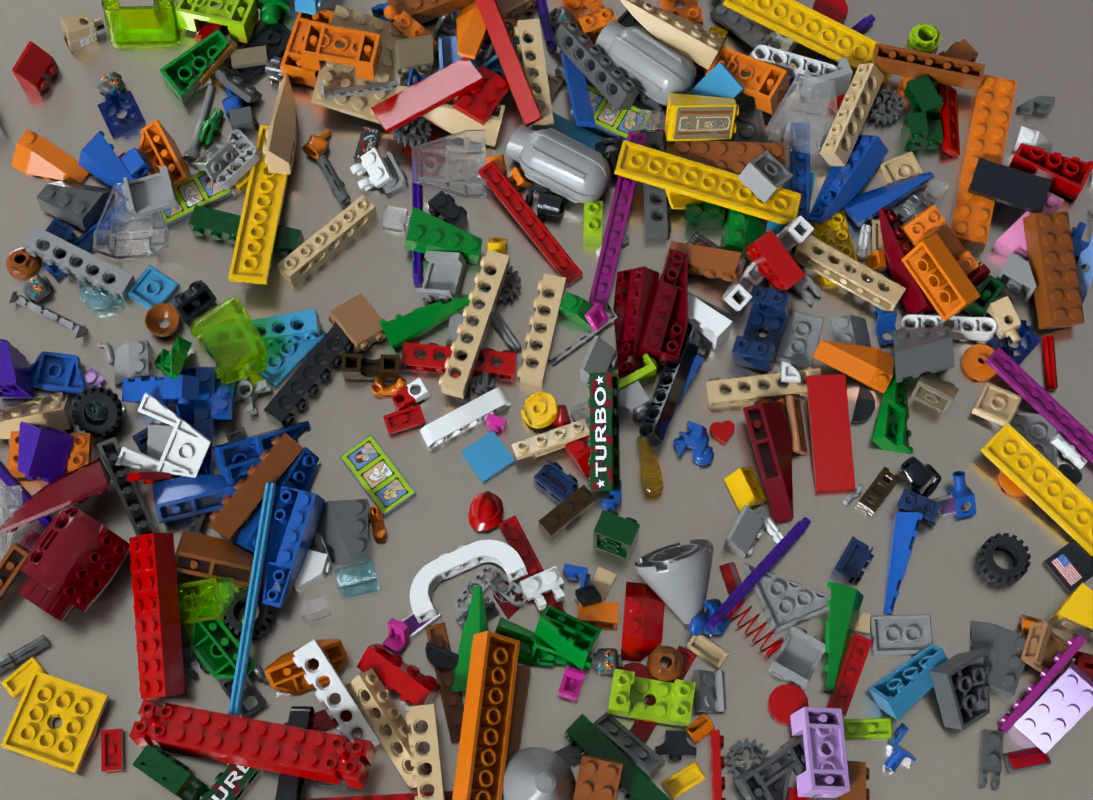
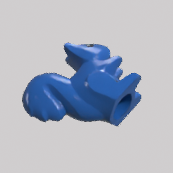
(698, 440)
(698, 622)

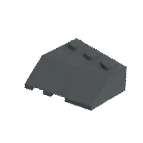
(74, 202)
(922, 351)
(346, 530)
(1004, 656)
(962, 688)

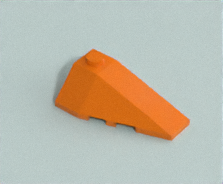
(470, 31)
(42, 158)
(862, 363)

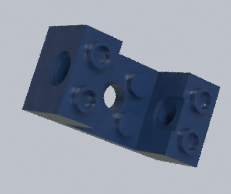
(769, 312)

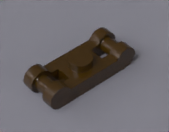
(878, 491)

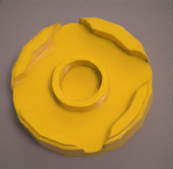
(540, 410)

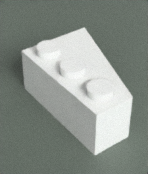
(708, 322)

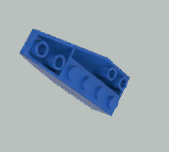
(846, 181)
(199, 411)
(296, 476)
(190, 496)
(289, 541)

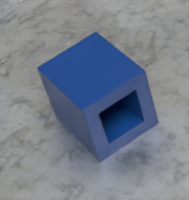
(137, 163)

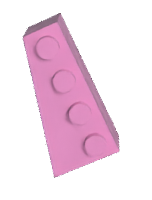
(1014, 238)

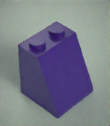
(14, 373)
(43, 451)

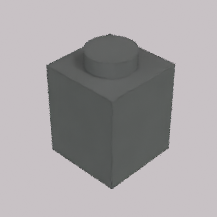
(243, 119)

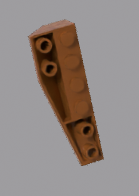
(214, 558)

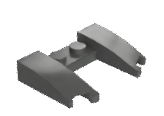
(754, 781)

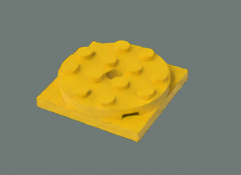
(42, 702)

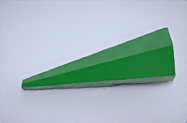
(842, 617)

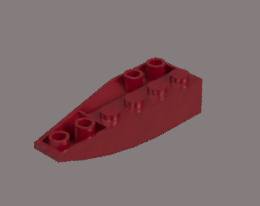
(896, 247)
(632, 305)
(668, 311)
(773, 454)
(62, 492)

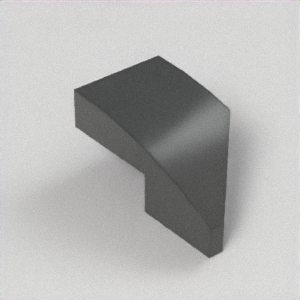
(1040, 103)

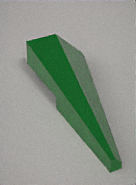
(420, 321)
(172, 361)
(891, 425)
(475, 624)
(532, 648)

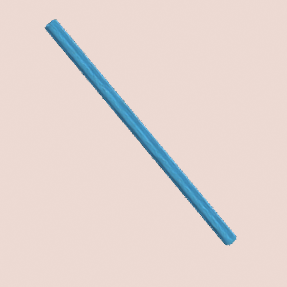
(252, 599)

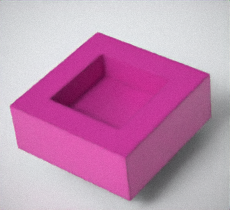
(596, 316)
(496, 423)

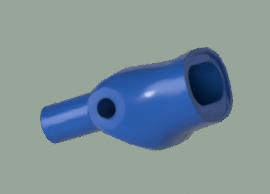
(233, 101)

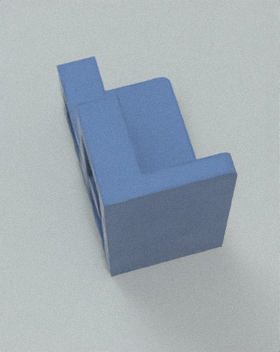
(448, 51)

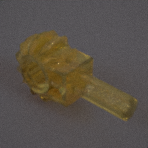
(649, 468)

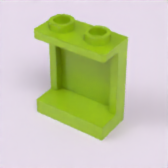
(645, 375)

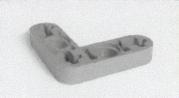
(247, 159)
(492, 582)

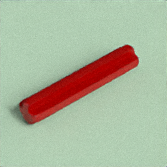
(1050, 363)

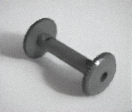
(443, 28)

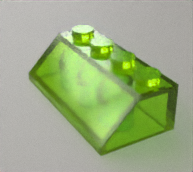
(204, 599)

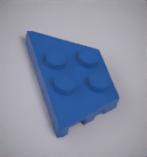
(57, 373)

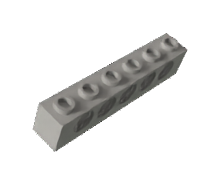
(38, 238)

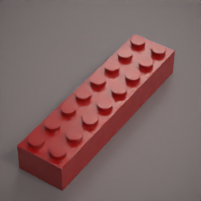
(157, 615)

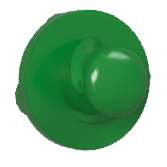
(272, 9)

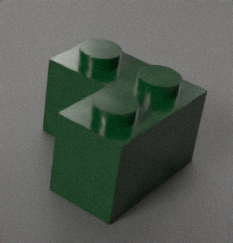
(924, 97)
(921, 133)
(703, 216)
(989, 292)

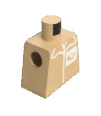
(80, 31)
(1006, 319)

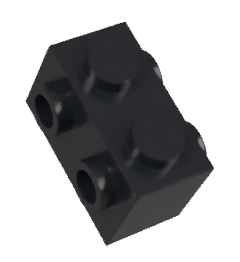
(445, 208)
(193, 300)

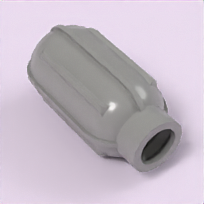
(647, 61)
(560, 163)

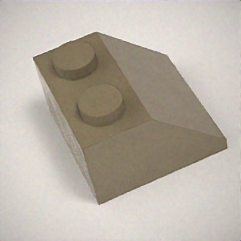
(413, 53)
(935, 392)

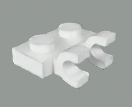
(376, 168)
(541, 584)

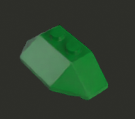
(740, 232)
(217, 648)

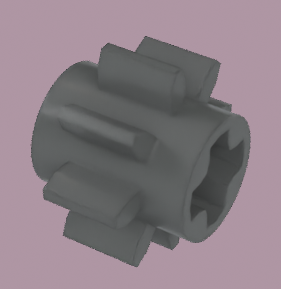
(273, 68)
(483, 383)

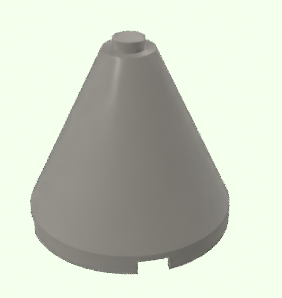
(680, 575)
(537, 775)

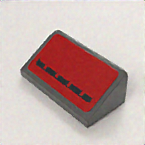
(1026, 759)

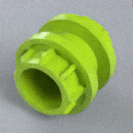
(924, 38)

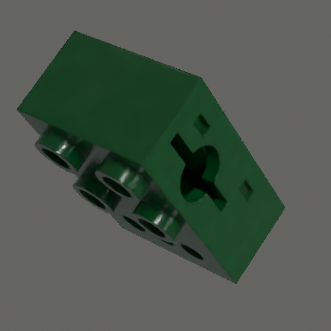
(616, 534)
(169, 773)

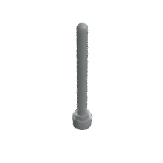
(192, 153)

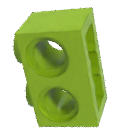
(593, 222)

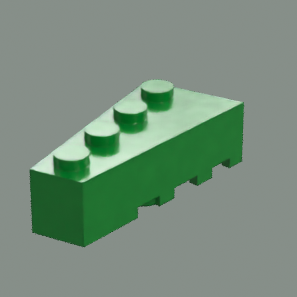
(186, 70)
(434, 234)

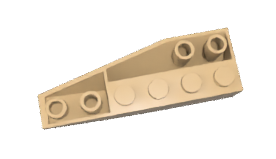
(676, 32)
(455, 121)
(282, 132)
(47, 411)

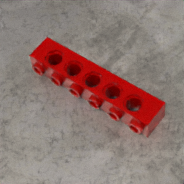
(430, 364)

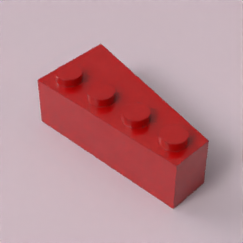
(1066, 173)
(399, 676)

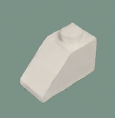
(1032, 138)
(312, 570)

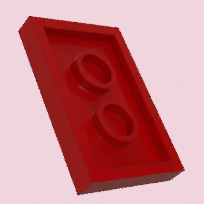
(483, 99)

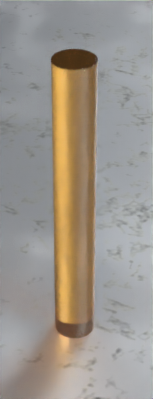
(219, 61)

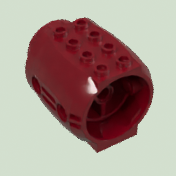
(71, 563)

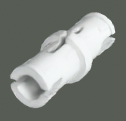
(1068, 451)

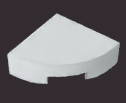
(789, 373)

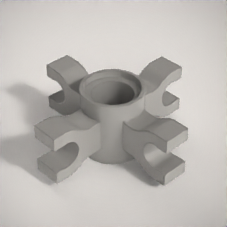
(255, 389)

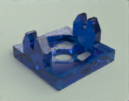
(125, 123)
(1025, 330)

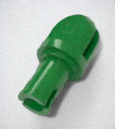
(211, 126)

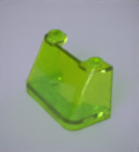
(142, 24)
(232, 341)

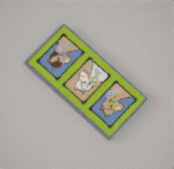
(608, 118)
(194, 191)
(377, 475)

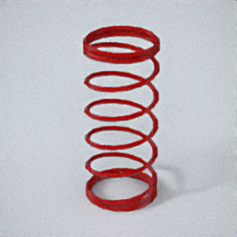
(774, 646)

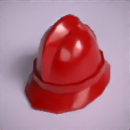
(485, 511)

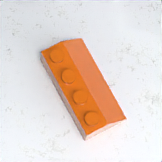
(940, 277)

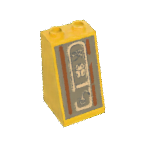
(700, 118)
(1076, 613)

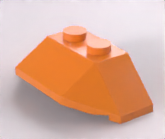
(163, 151)
(287, 677)

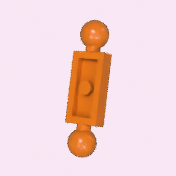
(407, 25)

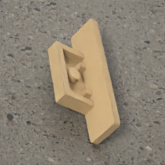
(551, 440)

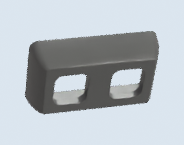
(250, 690)

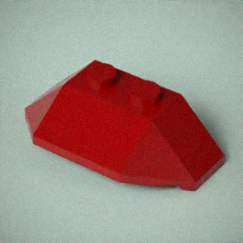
(641, 622)

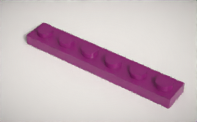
(1047, 676)

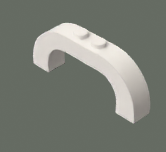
(739, 291)
(457, 562)

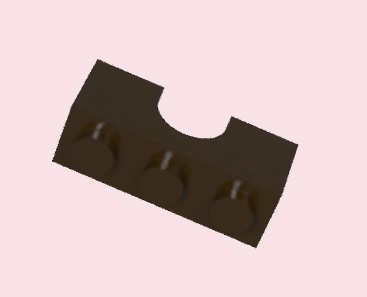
(357, 367)
(558, 519)

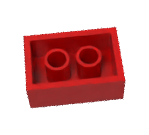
(774, 262)

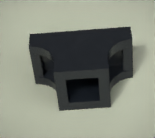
(676, 746)

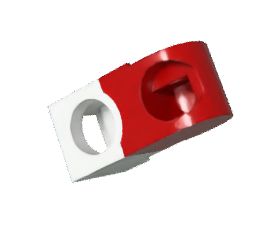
(410, 395)

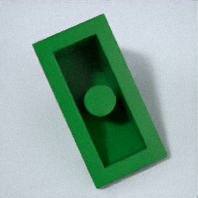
(574, 309)

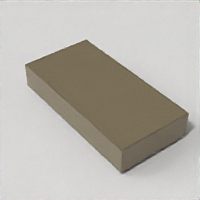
(249, 57)

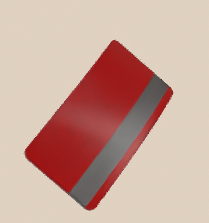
(730, 576)

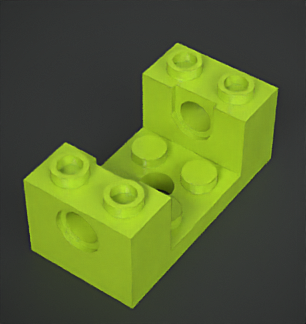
(236, 14)
(672, 703)

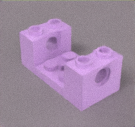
(825, 774)

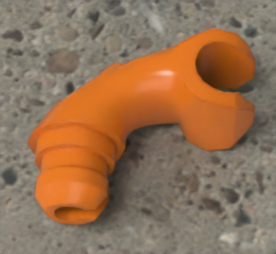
(381, 388)
(378, 528)

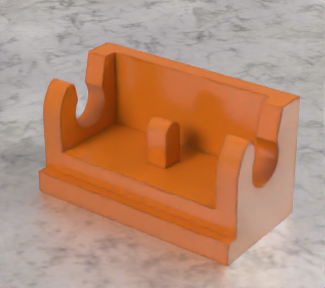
(601, 615)

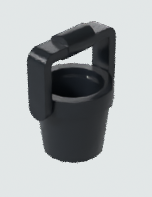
(611, 156)
(547, 203)
(919, 475)

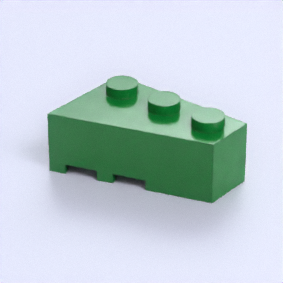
(568, 635)

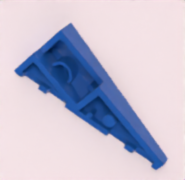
(102, 161)
(867, 204)
(239, 455)
(903, 536)

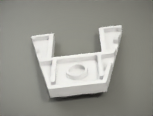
(183, 451)

